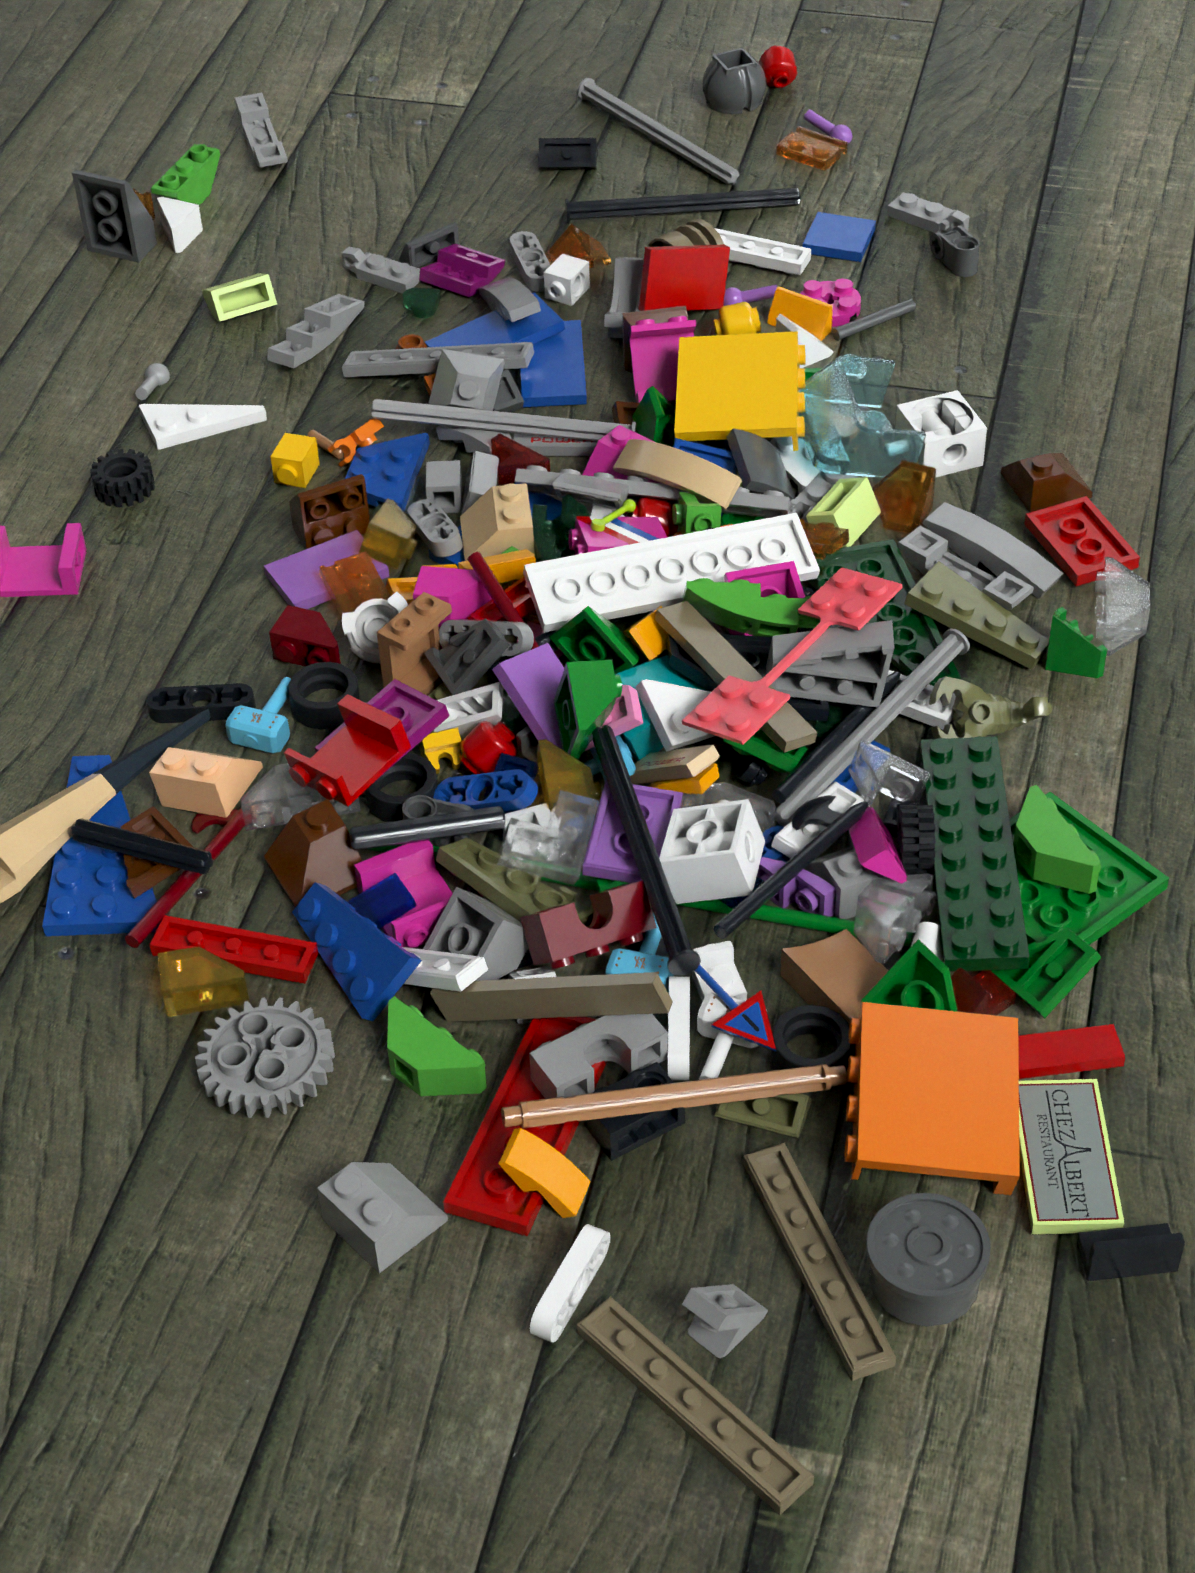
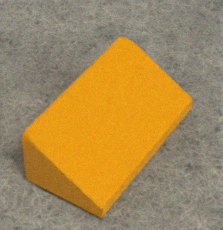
(803, 310)
(507, 565)

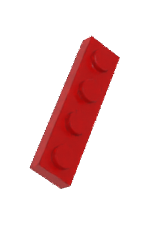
(246, 949)

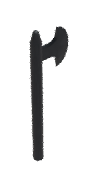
(828, 745)
(813, 812)

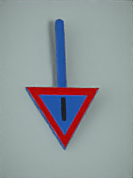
(744, 1020)

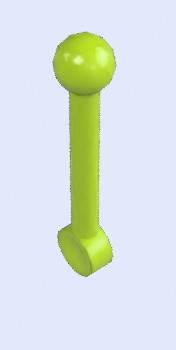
(599, 524)

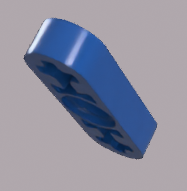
(472, 785)

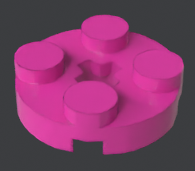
(840, 294)

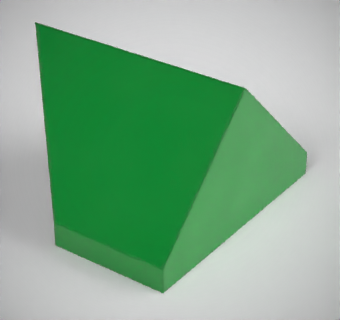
(655, 417)
(1071, 650)
(916, 981)

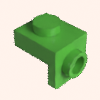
(693, 516)

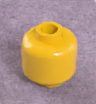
(737, 319)

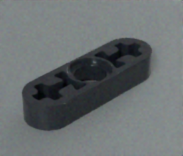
(174, 696)

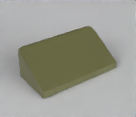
(777, 1114)

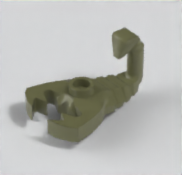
(983, 713)

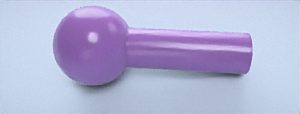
(840, 131)
(734, 295)

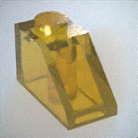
(390, 535)
(565, 773)
(199, 982)

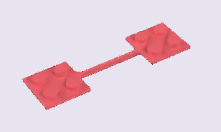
(742, 707)

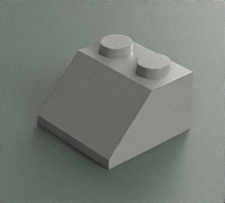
(479, 929)
(378, 1211)

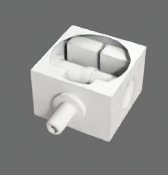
(952, 431)
(712, 851)

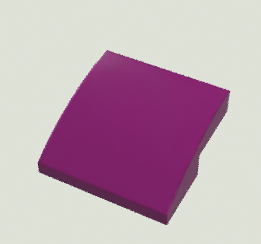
(462, 270)

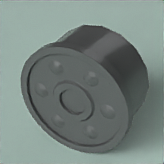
(927, 1258)

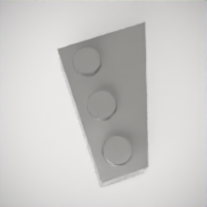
(838, 666)

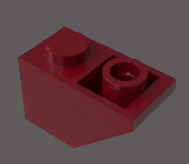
(303, 638)

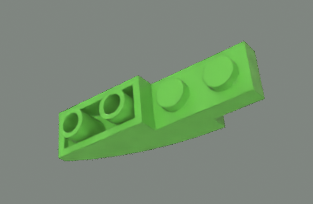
(742, 608)

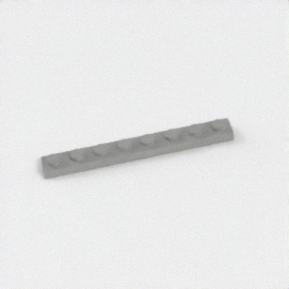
(766, 505)

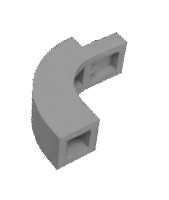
(625, 293)

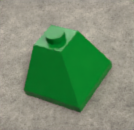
(594, 638)
(584, 702)

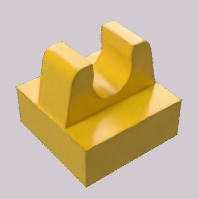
(442, 745)

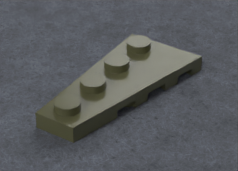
(963, 607)
(508, 888)

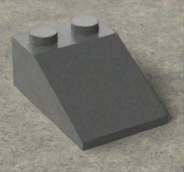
(113, 217)

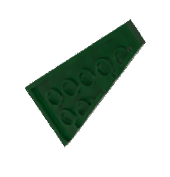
(913, 632)

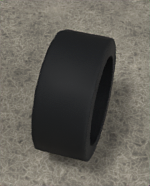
(314, 678)
(409, 767)
(810, 1020)

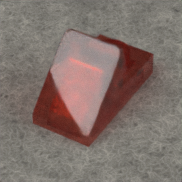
(514, 456)
(982, 993)

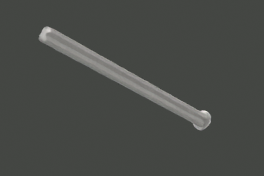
(589, 90)
(493, 420)
(953, 643)

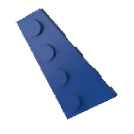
(356, 952)

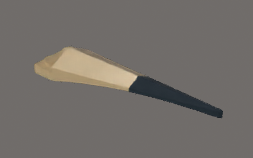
(42, 830)

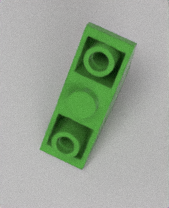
(190, 176)
(1051, 846)
(429, 1057)

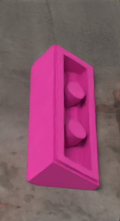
(876, 847)

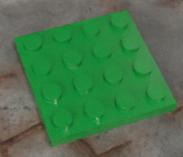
(1122, 887)

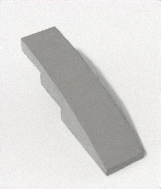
(510, 299)
(320, 327)
(985, 543)

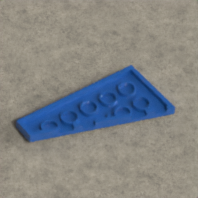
(88, 881)

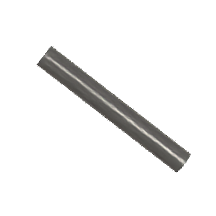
(873, 319)

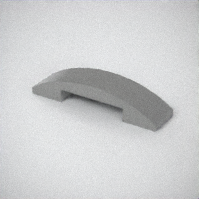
(259, 130)
(926, 548)

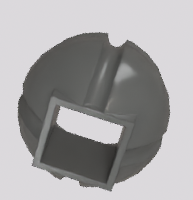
(734, 82)

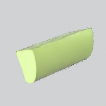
(240, 296)
(848, 506)

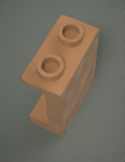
(407, 639)

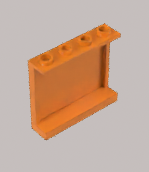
(934, 1094)

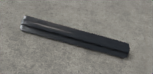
(427, 828)
(142, 846)

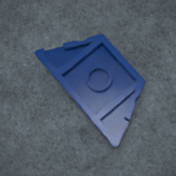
(390, 468)

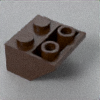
(330, 511)

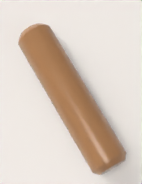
(324, 443)

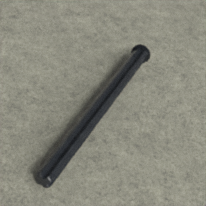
(681, 203)
(681, 956)

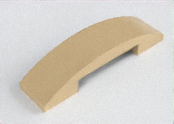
(678, 469)

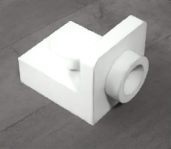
(719, 963)

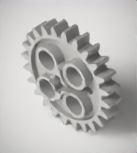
(265, 1057)

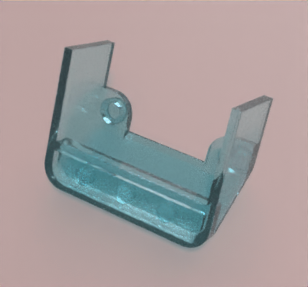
(842, 436)

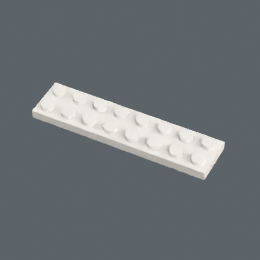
(656, 571)

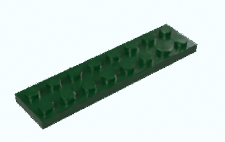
(974, 856)

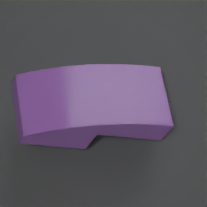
(805, 889)

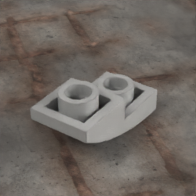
(473, 439)

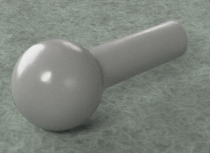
(154, 375)

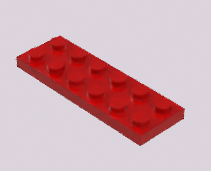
(481, 1185)

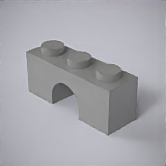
(565, 1065)

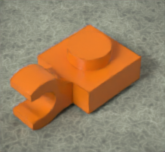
(360, 437)

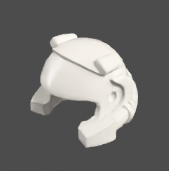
(366, 620)

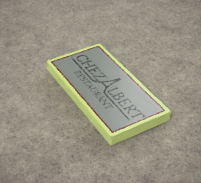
(1066, 1158)

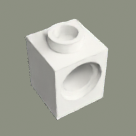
(566, 279)

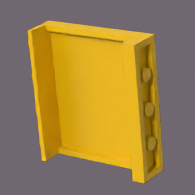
(740, 385)

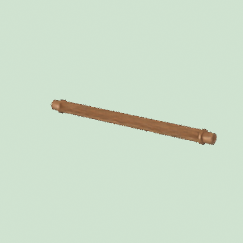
(673, 1095)

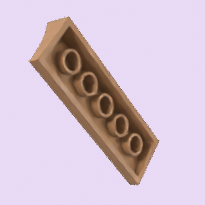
(832, 973)

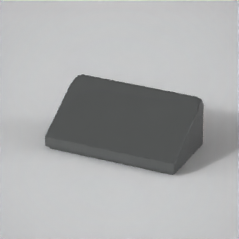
(425, 248)

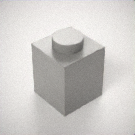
(445, 484)

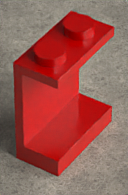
(354, 755)

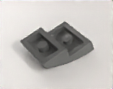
(758, 463)

